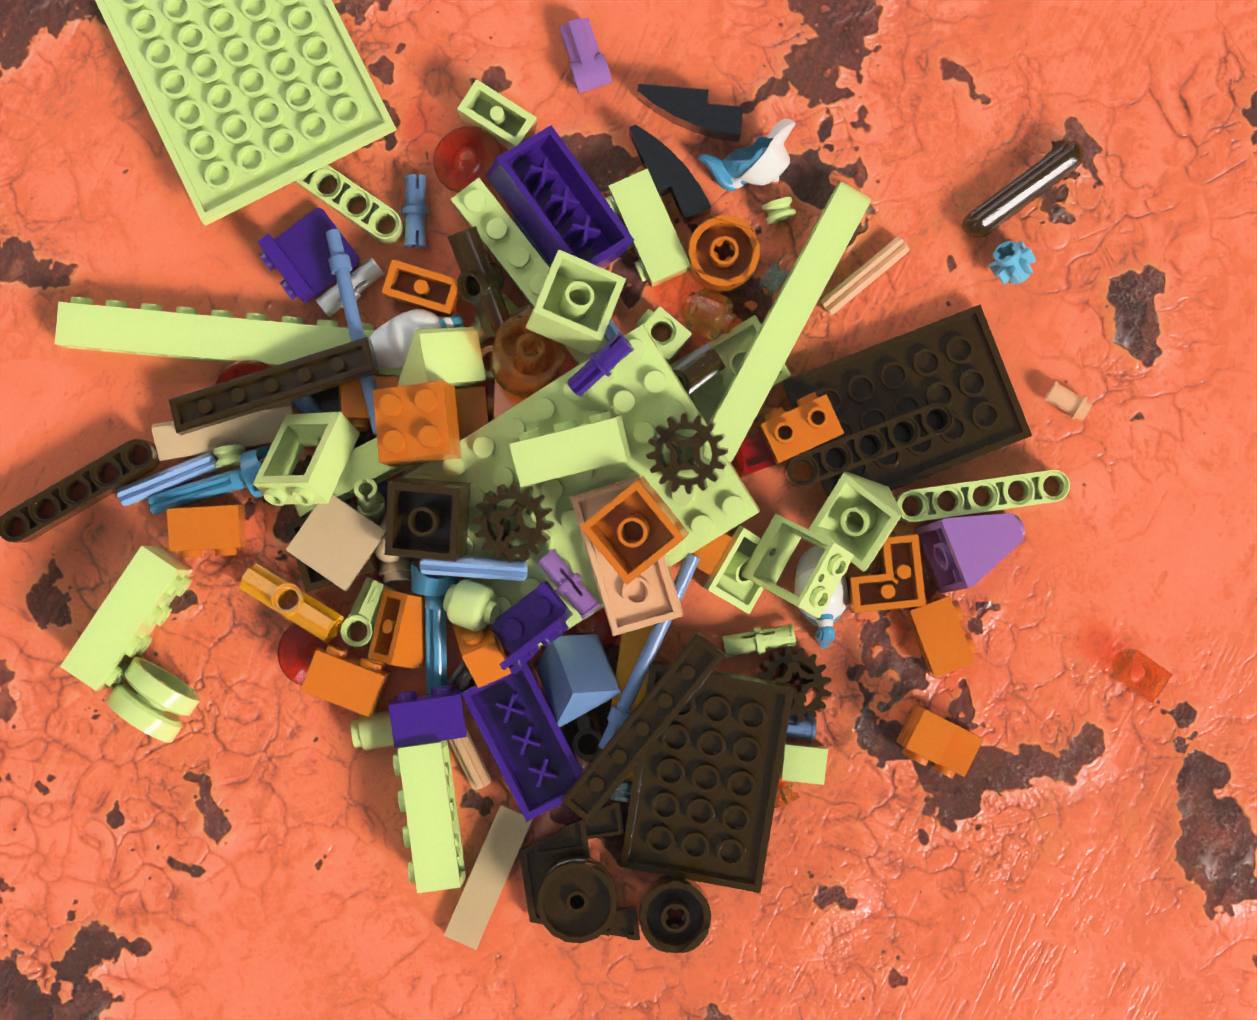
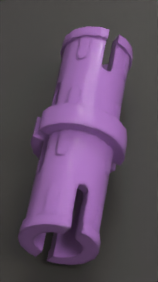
(568, 583)

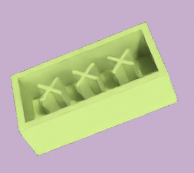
(127, 618)
(431, 816)

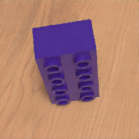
(558, 201)
(525, 739)

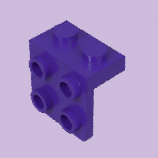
(303, 256)

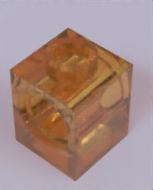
(1153, 682)

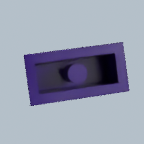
(427, 716)

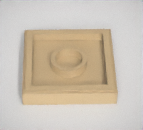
(336, 541)

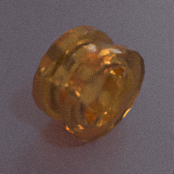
(785, 794)

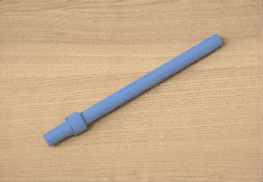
(341, 267)
(621, 711)

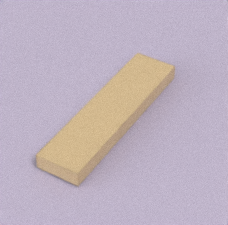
(247, 430)
(488, 877)

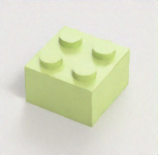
(575, 303)

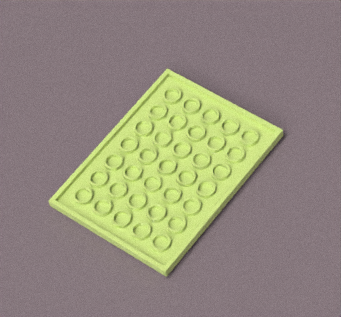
(247, 91)
(645, 395)

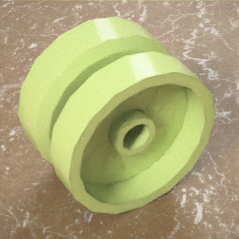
(153, 699)

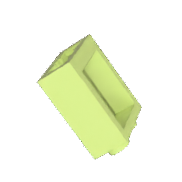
(335, 442)
(783, 537)

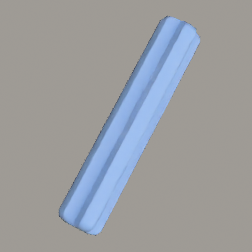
(167, 479)
(477, 568)

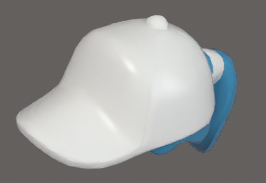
(754, 164)
(394, 337)
(836, 605)

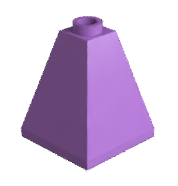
(968, 547)

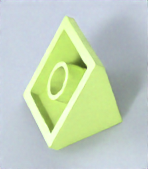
(444, 355)
(858, 517)
(726, 577)

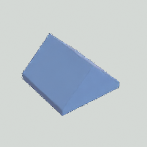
(576, 676)

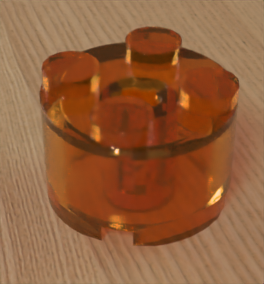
(511, 360)

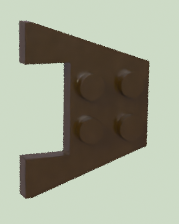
(569, 842)

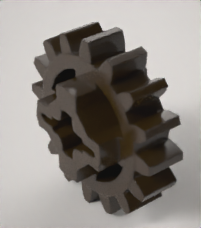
(675, 440)
(499, 517)
(807, 681)

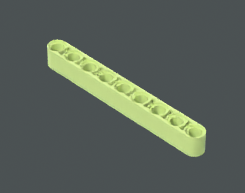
(788, 316)

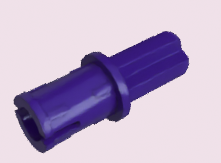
(600, 364)

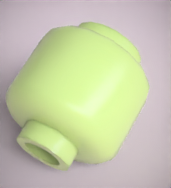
(471, 605)

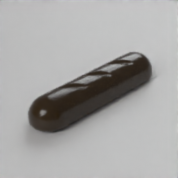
(1023, 190)

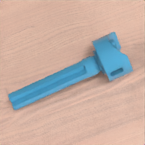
(214, 485)
(434, 589)

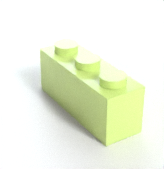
(649, 224)
(570, 448)

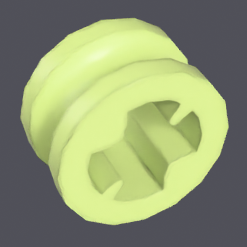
(778, 210)
(228, 456)

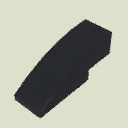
(691, 110)
(670, 175)

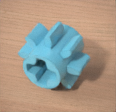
(1012, 262)

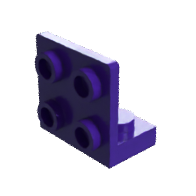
(531, 621)

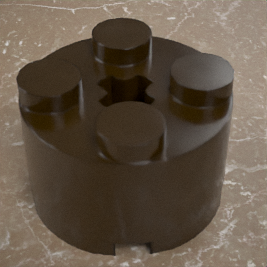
(674, 934)

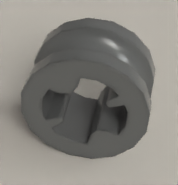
(461, 677)

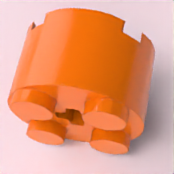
(742, 245)

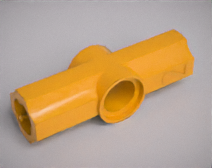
(275, 593)

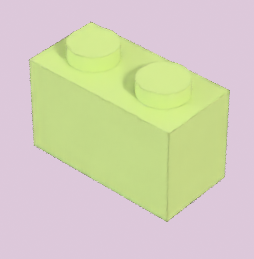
(497, 115)

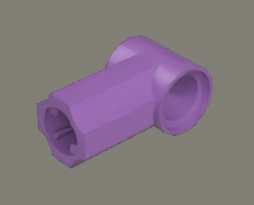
(587, 63)

